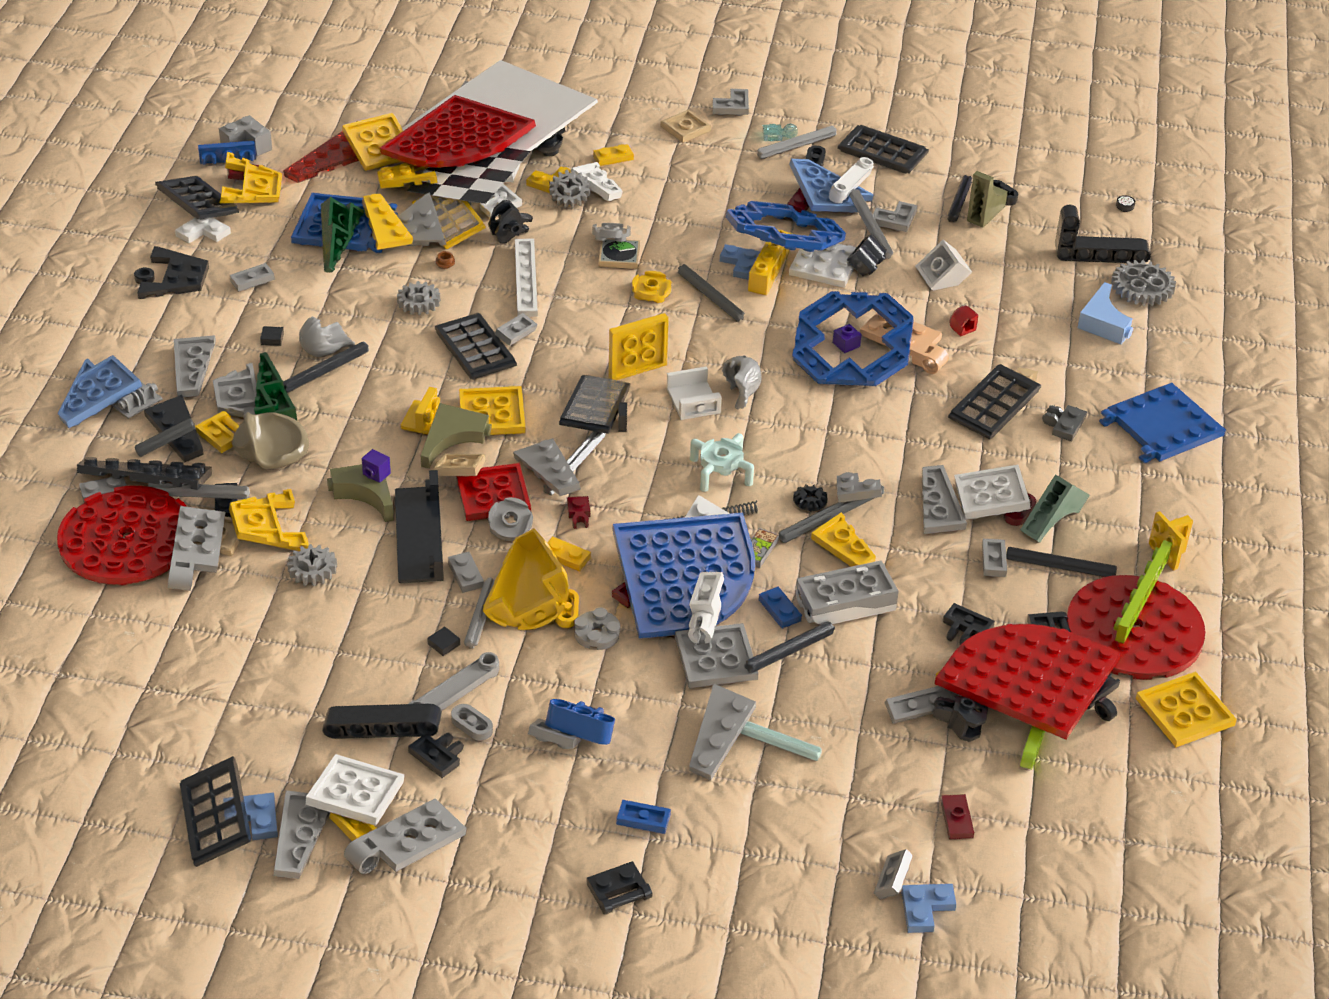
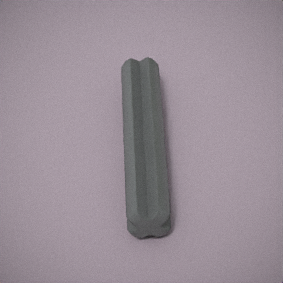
(165, 437)

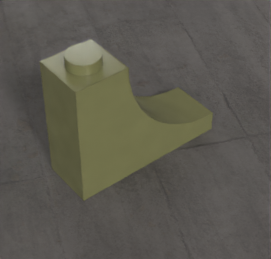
(985, 200)
(453, 427)
(352, 484)

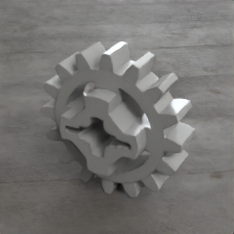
(569, 188)
(418, 298)
(312, 565)

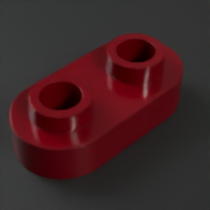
(1019, 518)

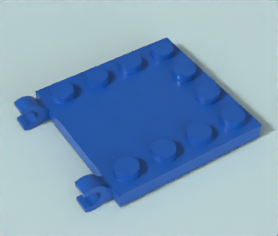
(309, 227)
(1163, 422)

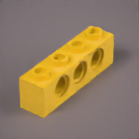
(767, 267)

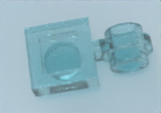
(775, 133)

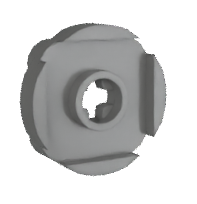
(611, 230)
(502, 510)
(597, 619)

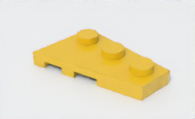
(842, 542)

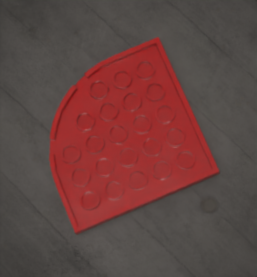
(457, 134)
(1030, 673)

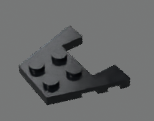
(182, 275)

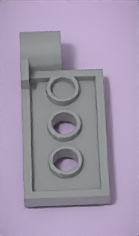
(190, 556)
(397, 850)

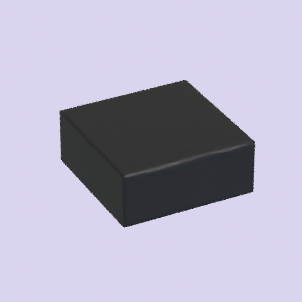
(272, 336)
(622, 423)
(443, 641)

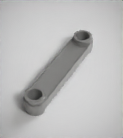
(462, 682)

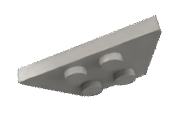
(423, 222)
(236, 392)

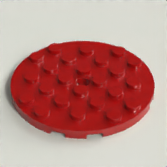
(93, 533)
(1168, 633)

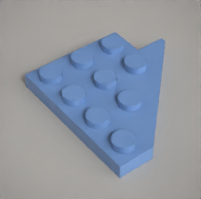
(816, 184)
(96, 389)

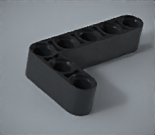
(1095, 249)

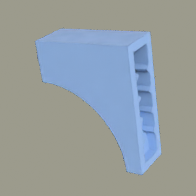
(1104, 319)

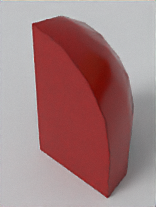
(964, 320)

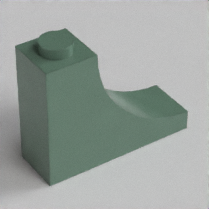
(1055, 503)

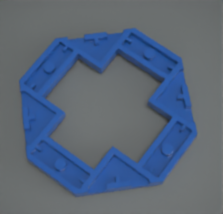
(743, 221)
(848, 371)

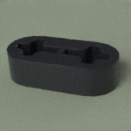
(1012, 195)

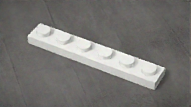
(526, 277)

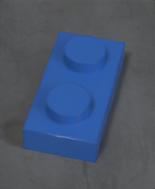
(780, 607)
(643, 816)

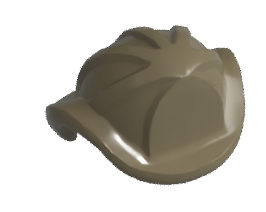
(271, 440)

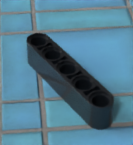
(382, 721)

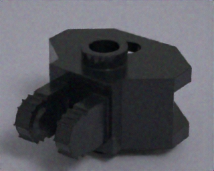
(509, 222)
(961, 715)

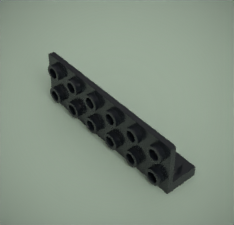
(419, 532)

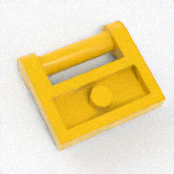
(216, 433)

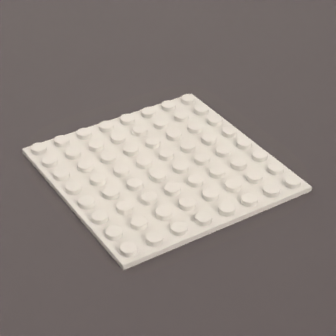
(525, 95)

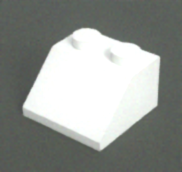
(943, 267)

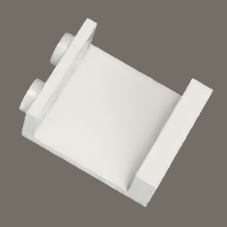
(692, 393)

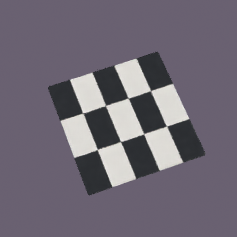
(474, 180)

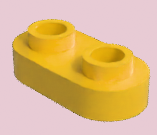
(570, 612)

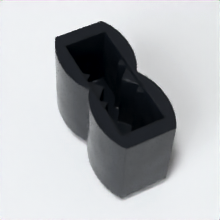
(867, 255)

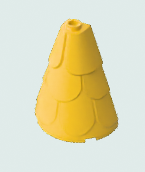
(529, 585)

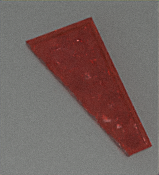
(325, 157)

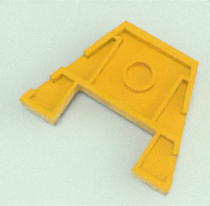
(404, 173)
(259, 183)
(257, 521)

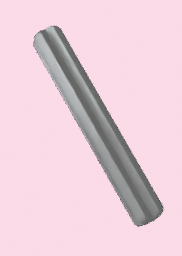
(479, 617)

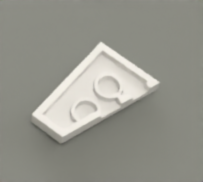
(599, 182)

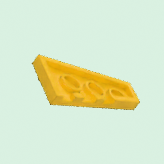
(385, 224)

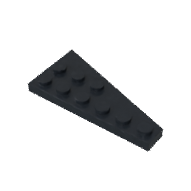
(151, 472)

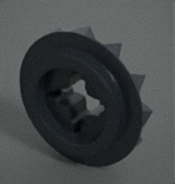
(812, 503)

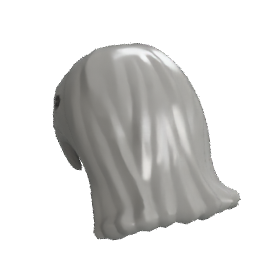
(322, 340)
(744, 374)

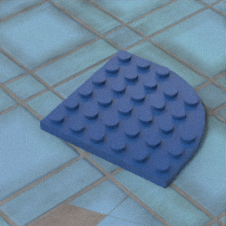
(665, 561)

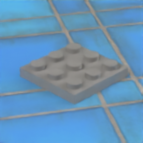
(717, 661)

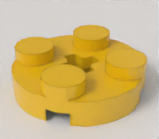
(644, 291)

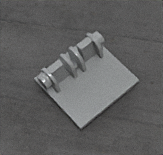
(138, 400)

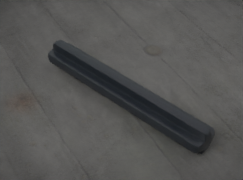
(959, 198)

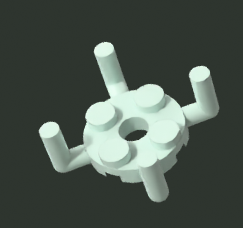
(713, 461)

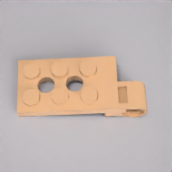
(923, 343)

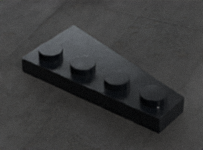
(169, 414)

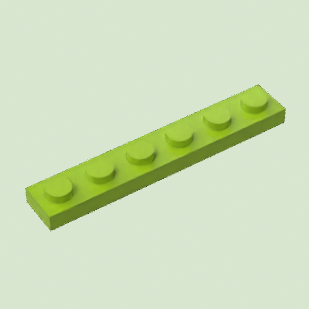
(1139, 596)

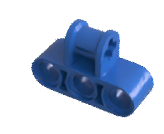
(580, 721)

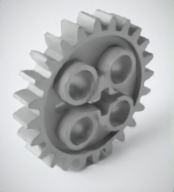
(1143, 282)

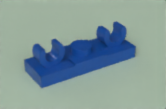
(217, 152)

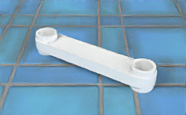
(851, 180)

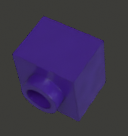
(847, 338)
(376, 465)

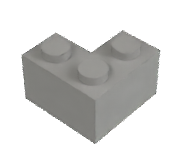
(247, 130)

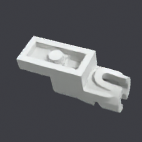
(705, 606)

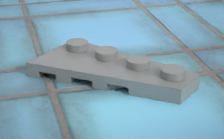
(191, 363)
(550, 465)
(940, 503)
(720, 727)
(298, 834)

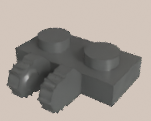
(1065, 422)

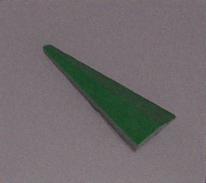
(337, 229)
(270, 391)

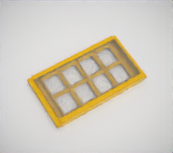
(456, 219)

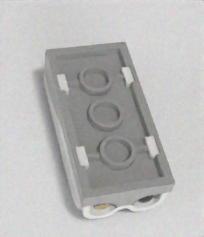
(847, 593)

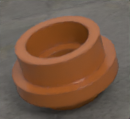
(445, 259)

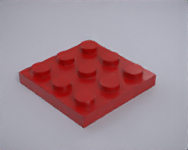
(491, 486)

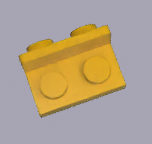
(422, 413)
(1173, 531)

